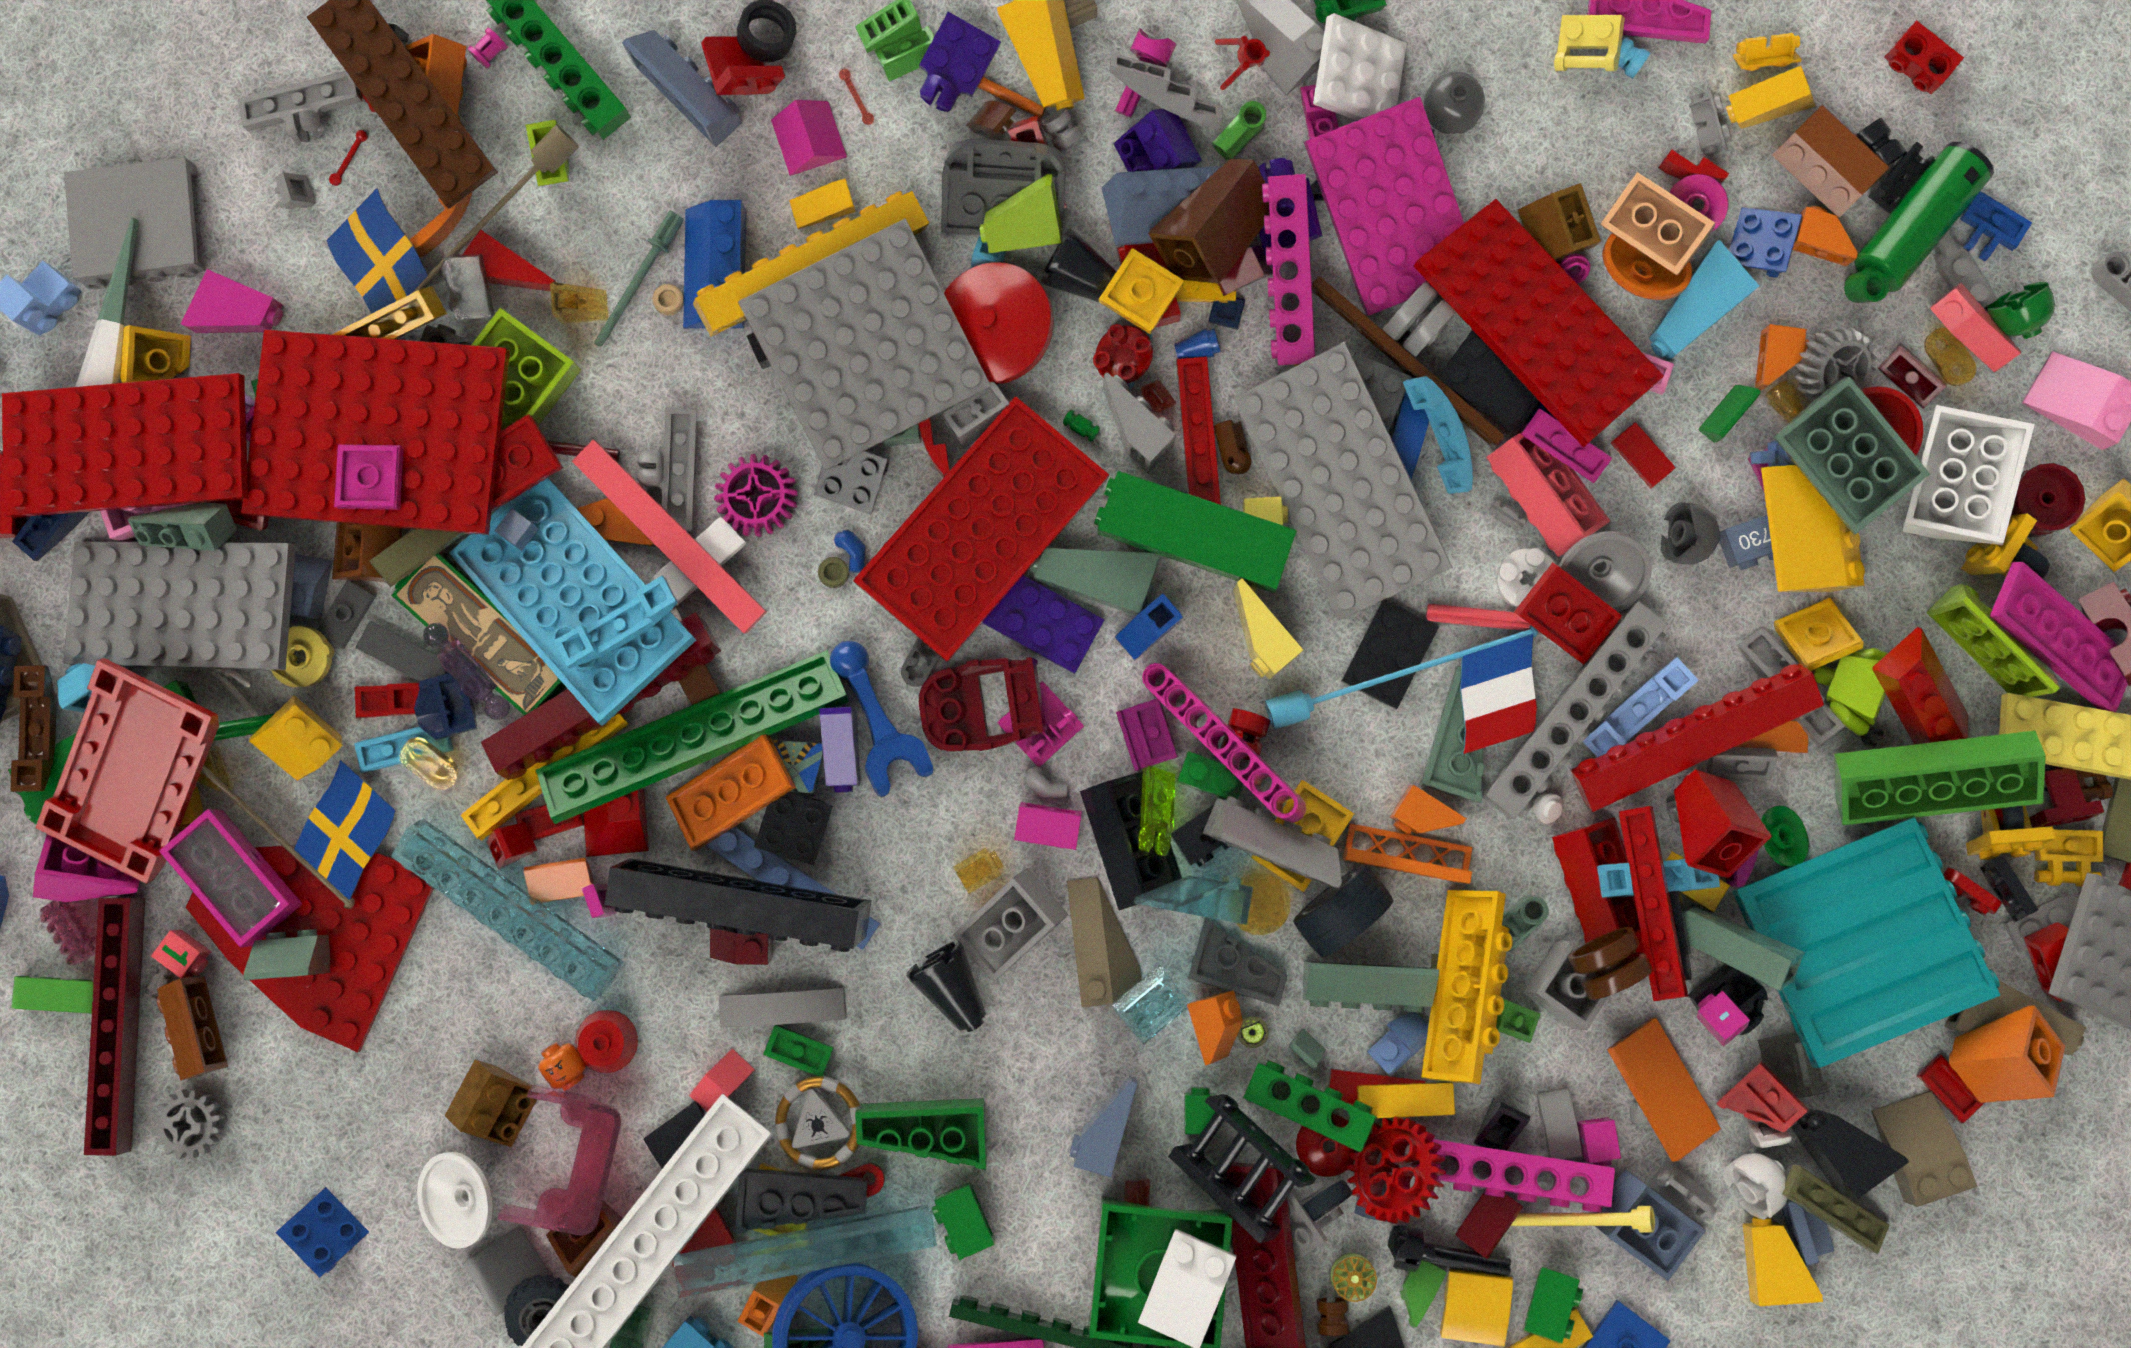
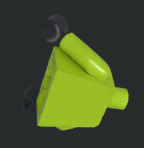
(1855, 691)

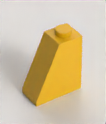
(1771, 99)
(1776, 1267)

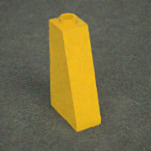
(1045, 49)

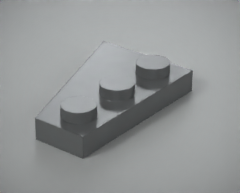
(1232, 966)

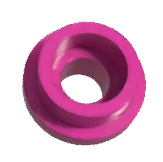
(1581, 271)

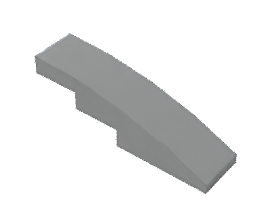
(1155, 85)
(1768, 659)

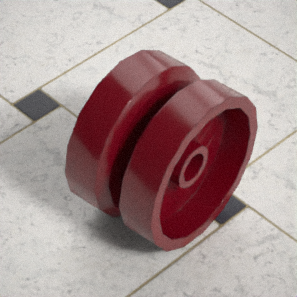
(2051, 497)

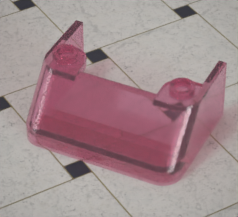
(579, 1207)

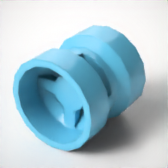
(1631, 57)

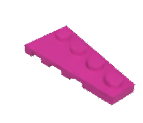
(1658, 18)

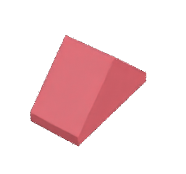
(722, 1079)

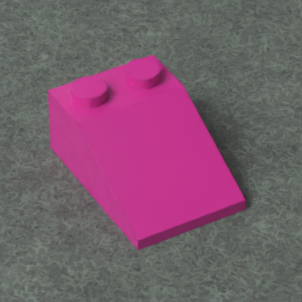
(73, 875)

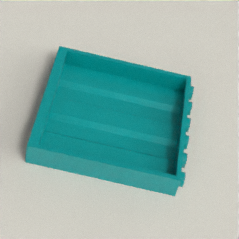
(1876, 939)

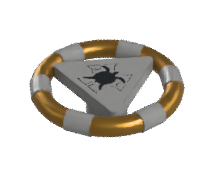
(817, 1123)

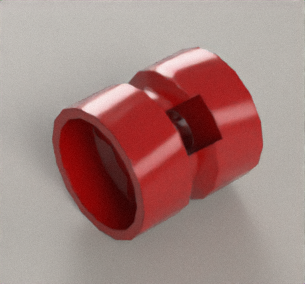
(1249, 724)

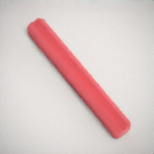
(1475, 617)

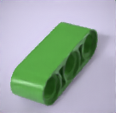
(52, 994)

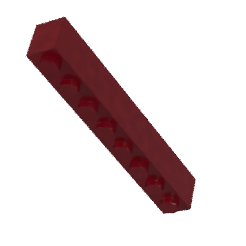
(565, 720)
(114, 1026)

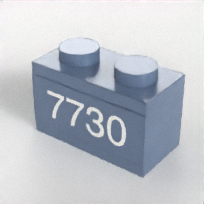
(1747, 543)

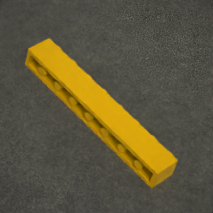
(720, 306)

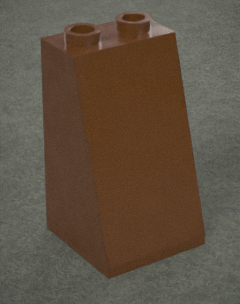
(1213, 224)

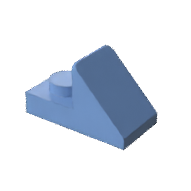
(1398, 1045)

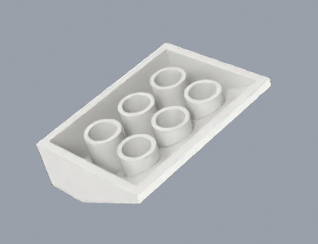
(1972, 477)

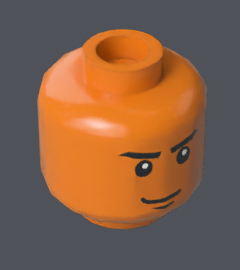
(561, 1066)

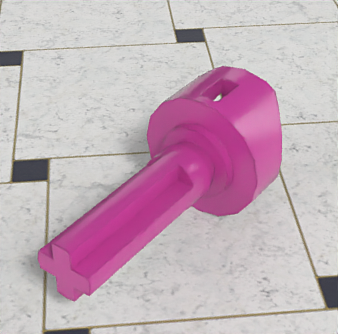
(1150, 51)

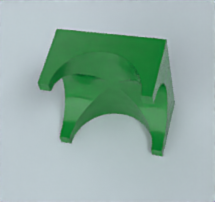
(1128, 1260)

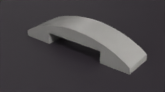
(782, 1007)

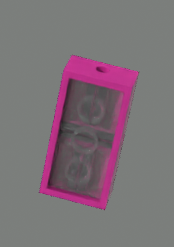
(230, 877)

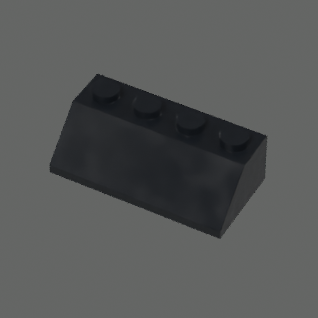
(1115, 822)

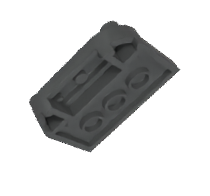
(987, 172)

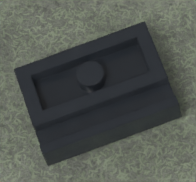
(2008, 888)

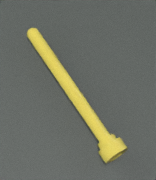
(1640, 1218)

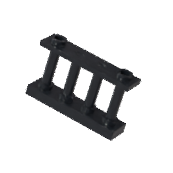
(1215, 1181)

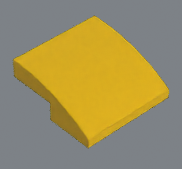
(1476, 1307)

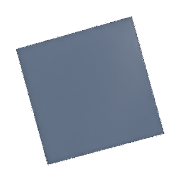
(516, 529)

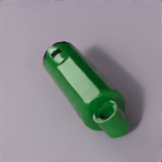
(1918, 222)

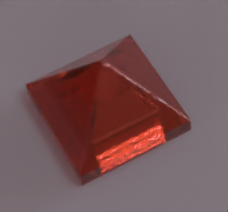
(1149, 395)

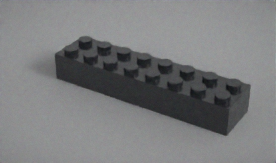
(738, 904)

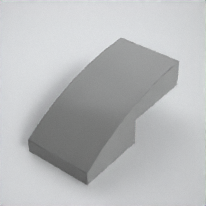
(1559, 1124)

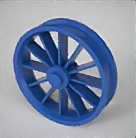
(848, 1331)

